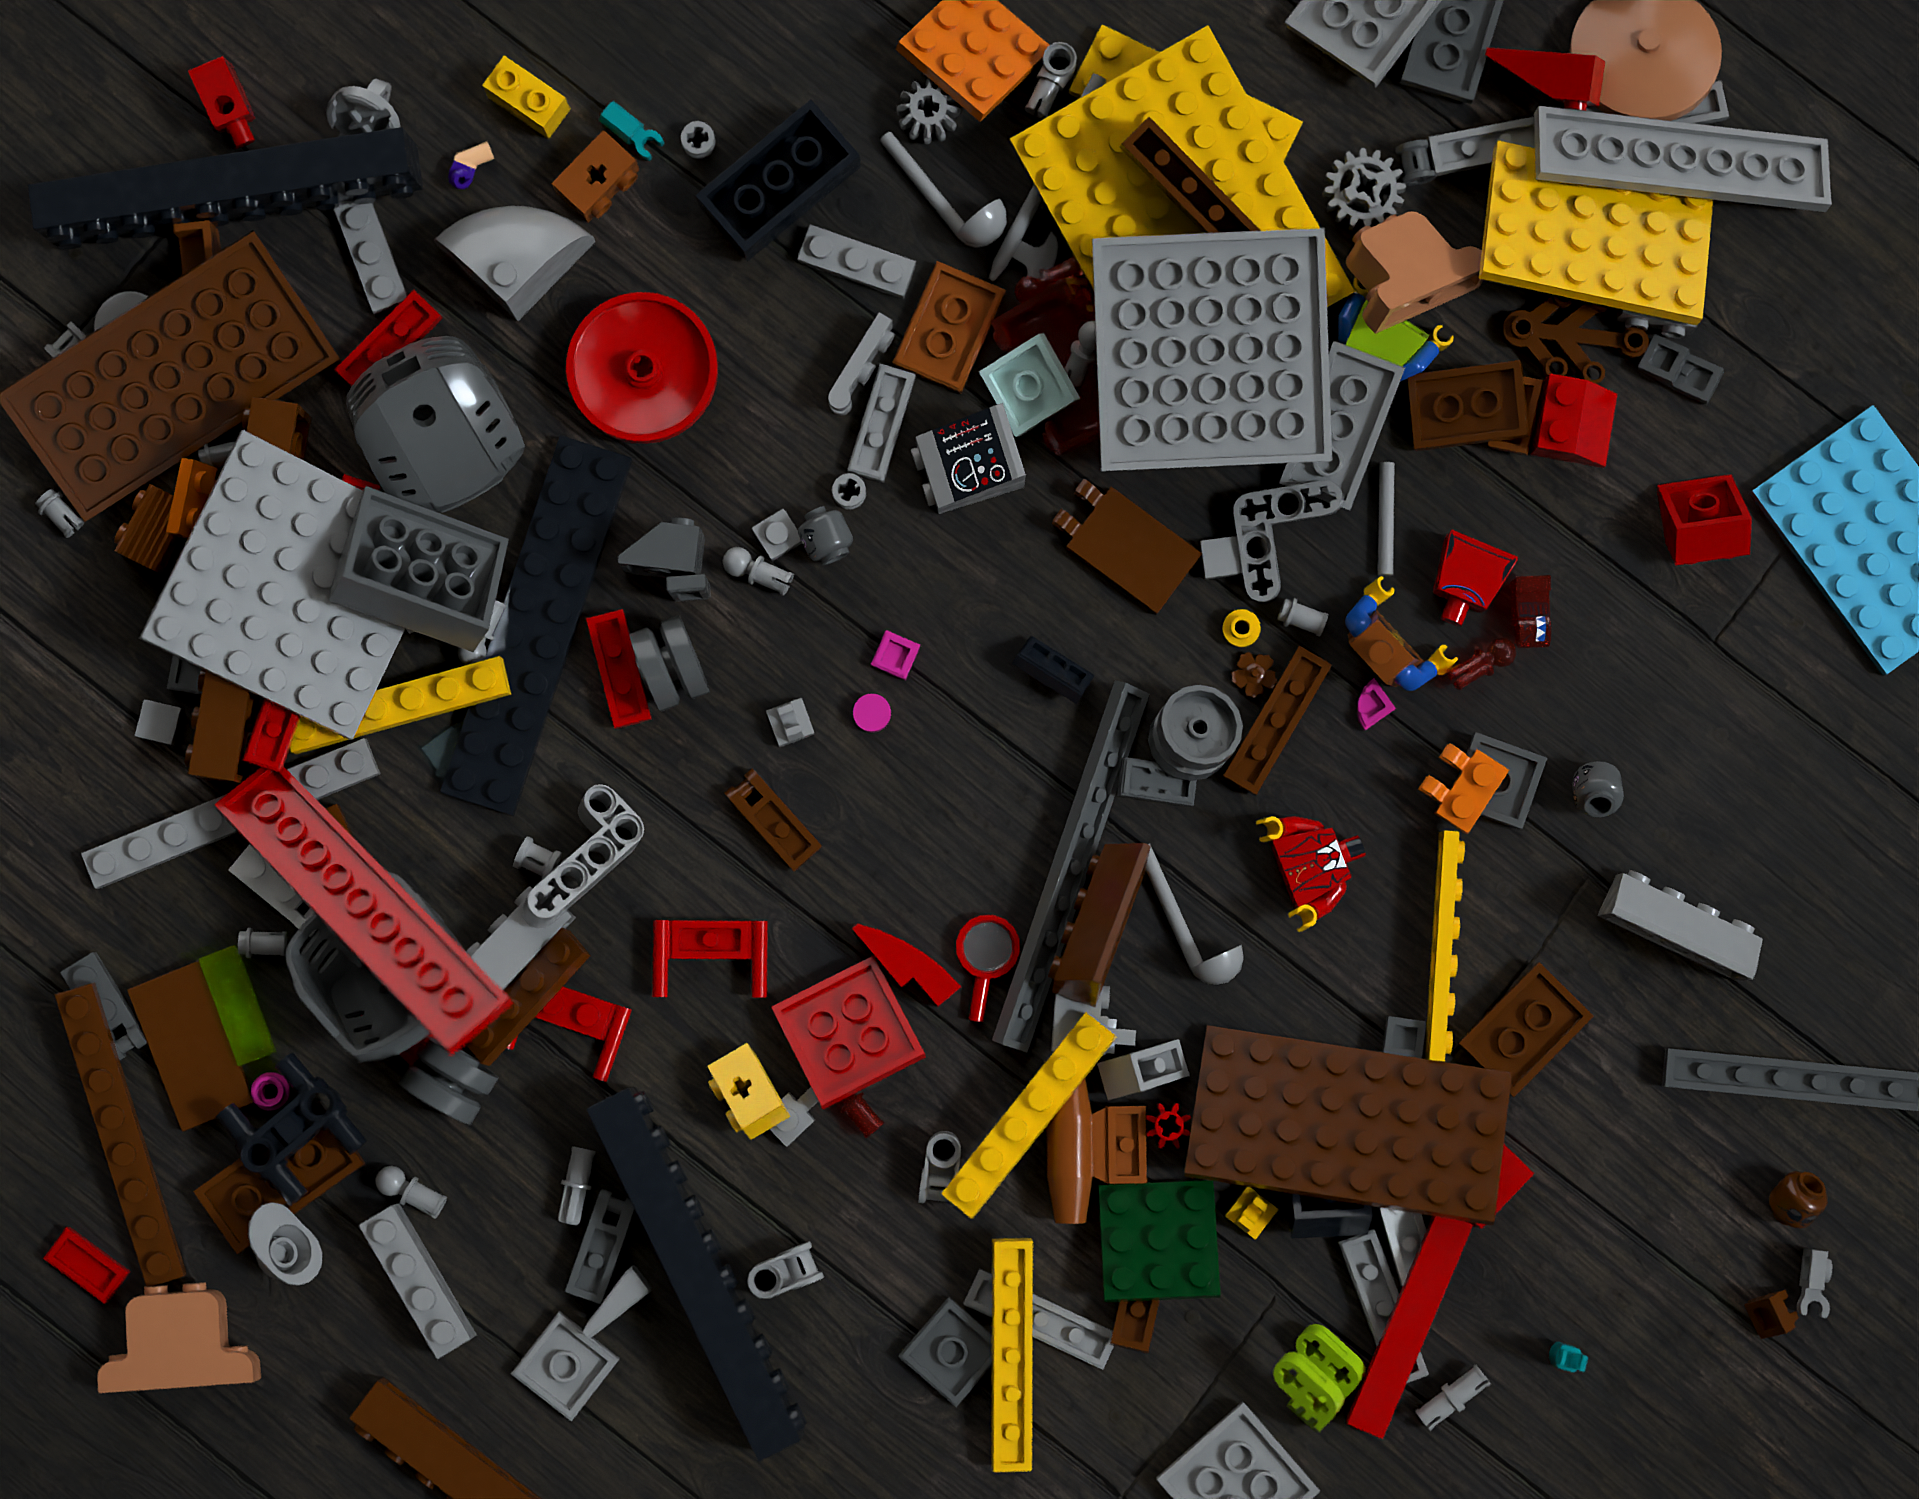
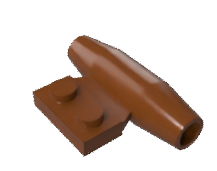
(1092, 1145)

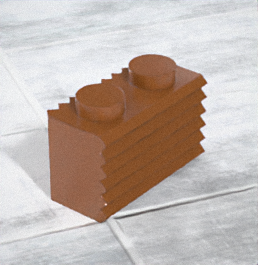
(146, 536)

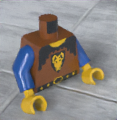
(1385, 648)

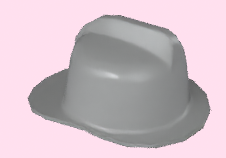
(284, 1245)

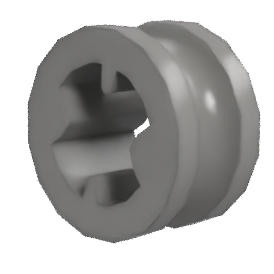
(689, 132)
(842, 481)

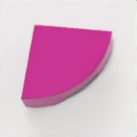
(1372, 705)

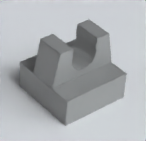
(790, 722)

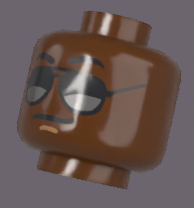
(1798, 1199)

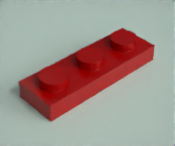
(403, 326)
(618, 669)

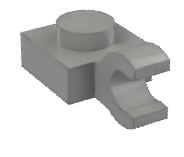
(800, 1118)
(1815, 1271)

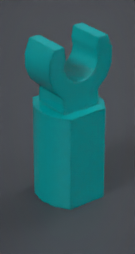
(629, 129)
(1567, 1357)

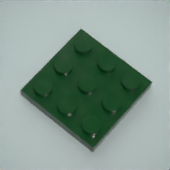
(1159, 1241)

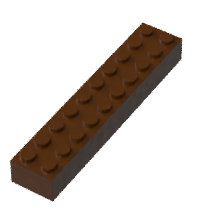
(226, 710)

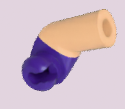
(465, 164)

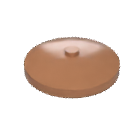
(1655, 55)

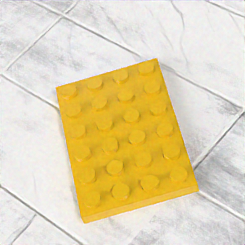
(1595, 241)

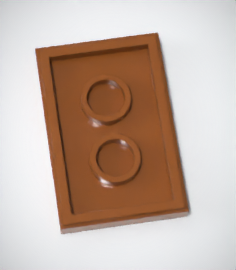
(949, 327)

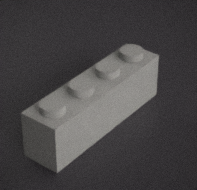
(514, 942)
(417, 1280)

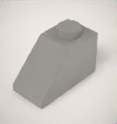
(1143, 1069)

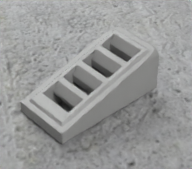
(624, 1295)

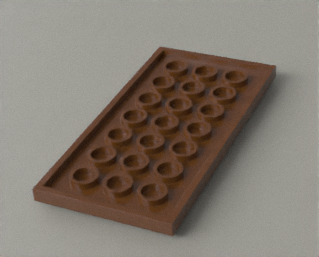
(167, 376)
(1349, 1125)

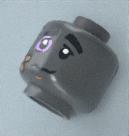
(825, 535)
(1597, 789)

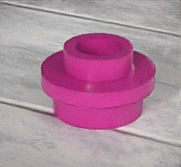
(258, 1091)

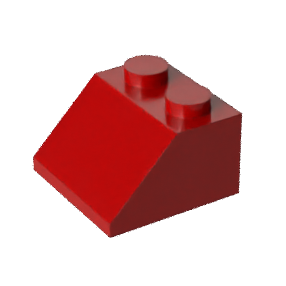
(1574, 421)
(1704, 520)

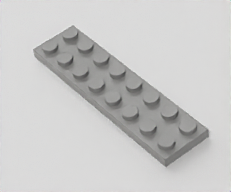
(1681, 159)

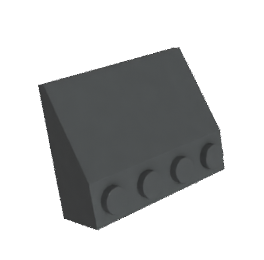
(420, 570)

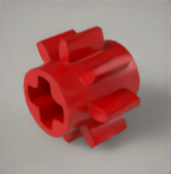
(1157, 1130)

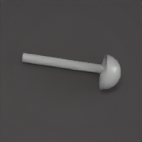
(978, 230)
(1212, 971)

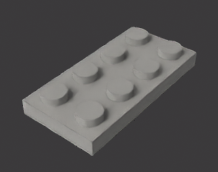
(1359, 404)

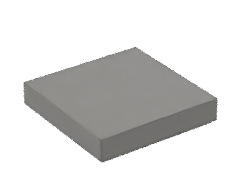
(565, 1366)

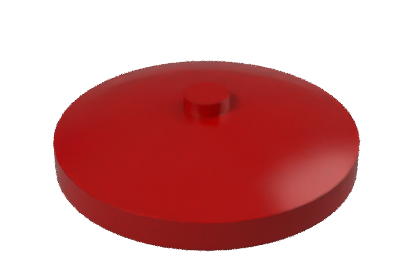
(642, 367)

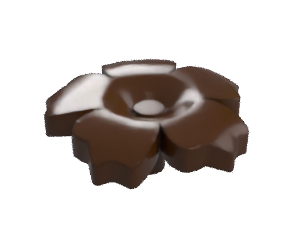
(1254, 674)

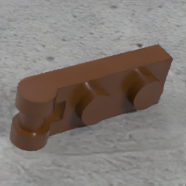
(774, 821)

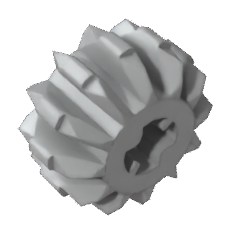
(914, 116)

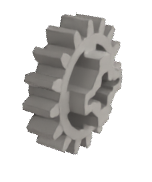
(1359, 175)

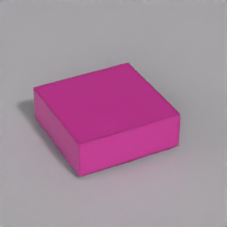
(895, 655)

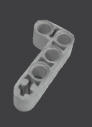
(578, 864)

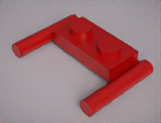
(710, 941)
(590, 1017)

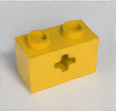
(526, 97)
(763, 1105)

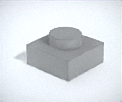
(777, 534)

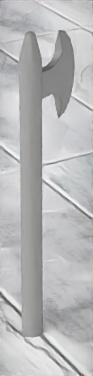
(1012, 246)

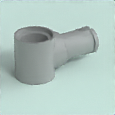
(1050, 79)

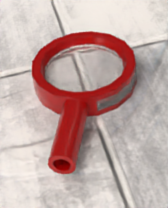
(987, 950)

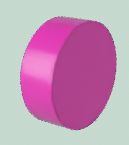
(872, 713)

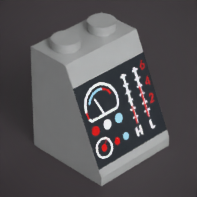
(969, 460)

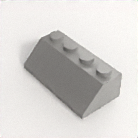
(1682, 927)

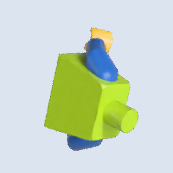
(1399, 344)

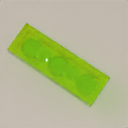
(237, 1005)

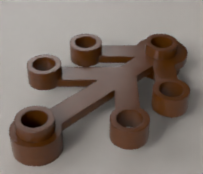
(1568, 336)

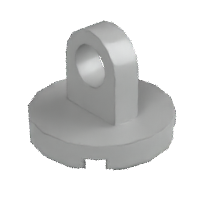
(362, 109)

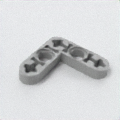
(1262, 528)

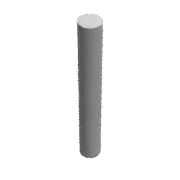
(1386, 518)

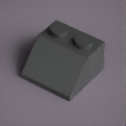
(666, 551)

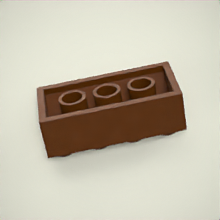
(1100, 921)

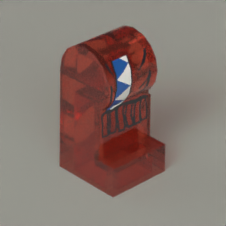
(1531, 611)

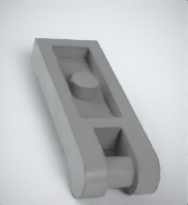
(860, 366)

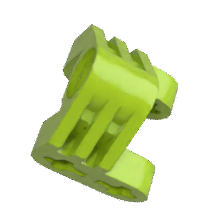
(1319, 1385)

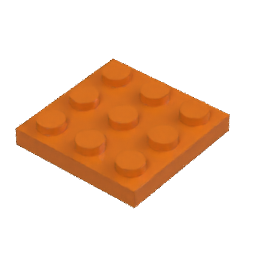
(973, 51)

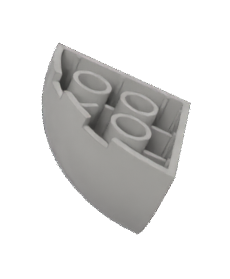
(515, 252)

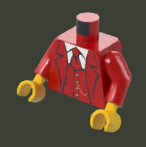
(1311, 864)

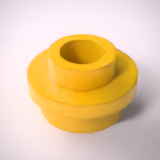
(1237, 639)

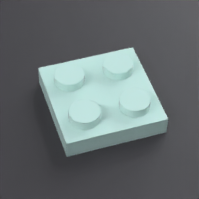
(1030, 384)

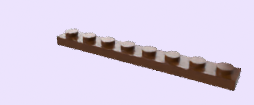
(120, 1134)

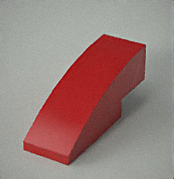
(908, 962)

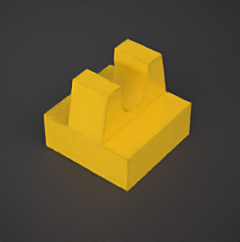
(1251, 1212)

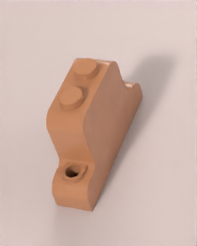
(1409, 269)
(178, 1343)

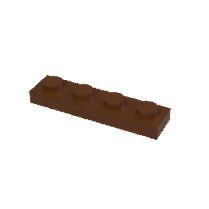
(1277, 720)
(530, 993)

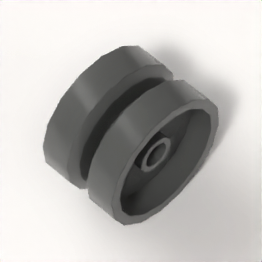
(669, 663)
(1195, 732)
(447, 1082)

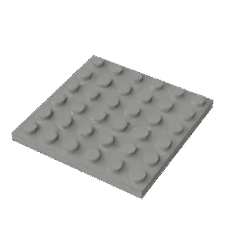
(1212, 349)
(258, 589)

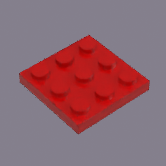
(848, 1032)

